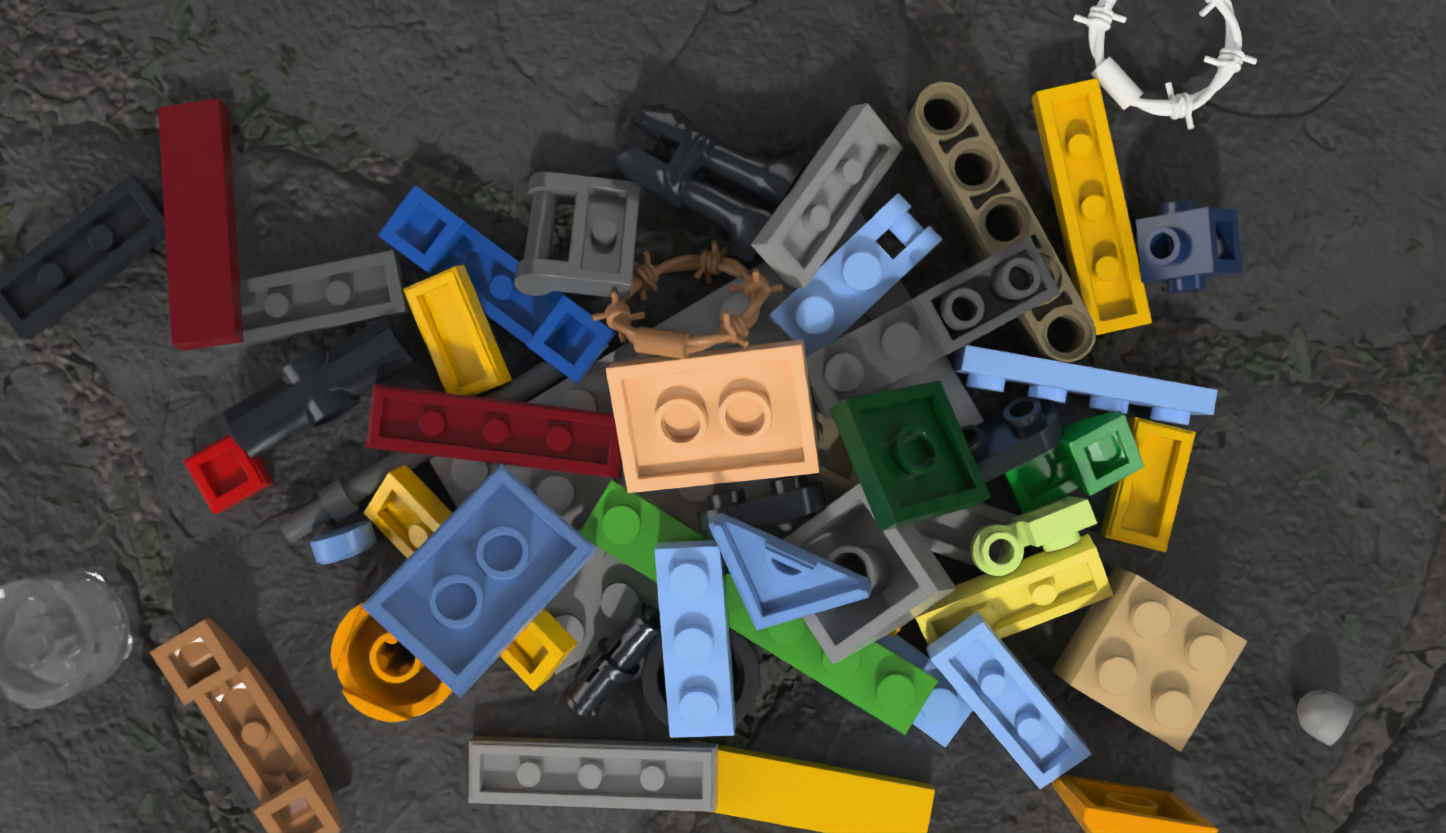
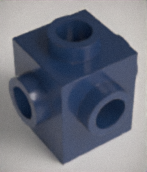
(1188, 245)

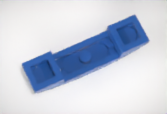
(545, 323)

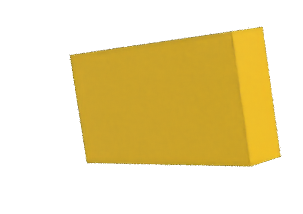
(457, 332)
(1146, 501)

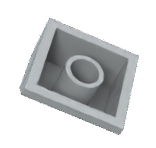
(896, 562)

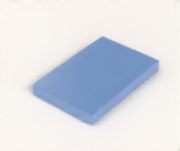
(479, 580)

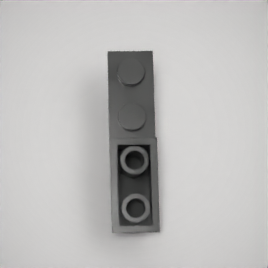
(930, 325)

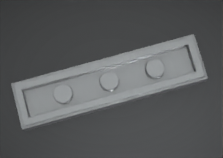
(593, 773)

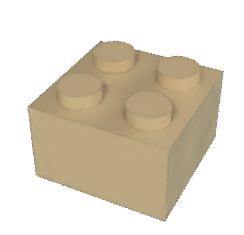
(1149, 658)

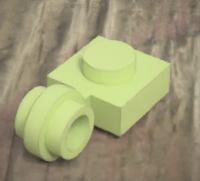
(1050, 526)

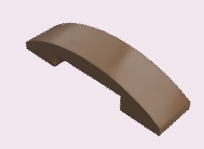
(252, 726)

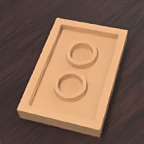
(715, 416)

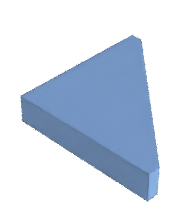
(780, 578)

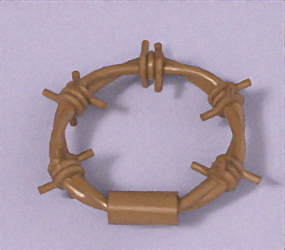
(682, 344)

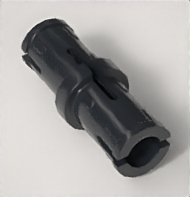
(614, 660)

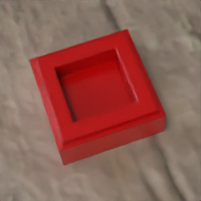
(227, 474)

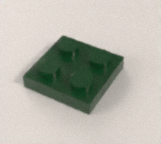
(909, 454)

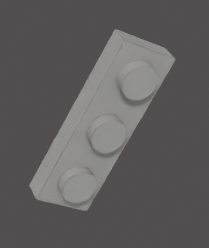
(827, 196)

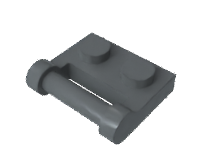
(600, 238)

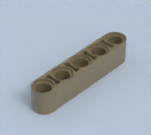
(995, 194)

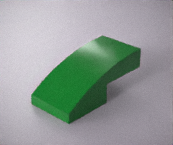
(1087, 457)

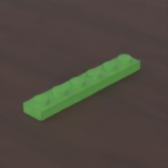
(870, 678)

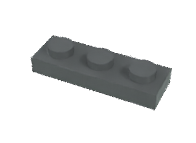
(322, 297)

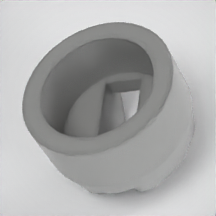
(1324, 715)

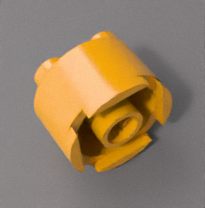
(377, 676)

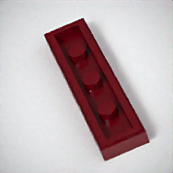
(200, 225)
(493, 431)

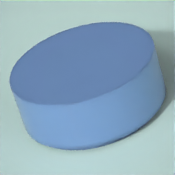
(343, 542)

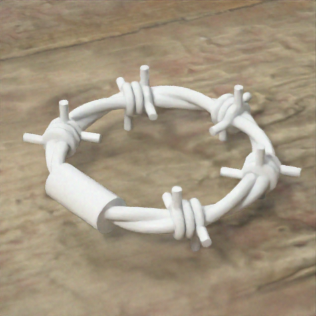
(1177, 106)

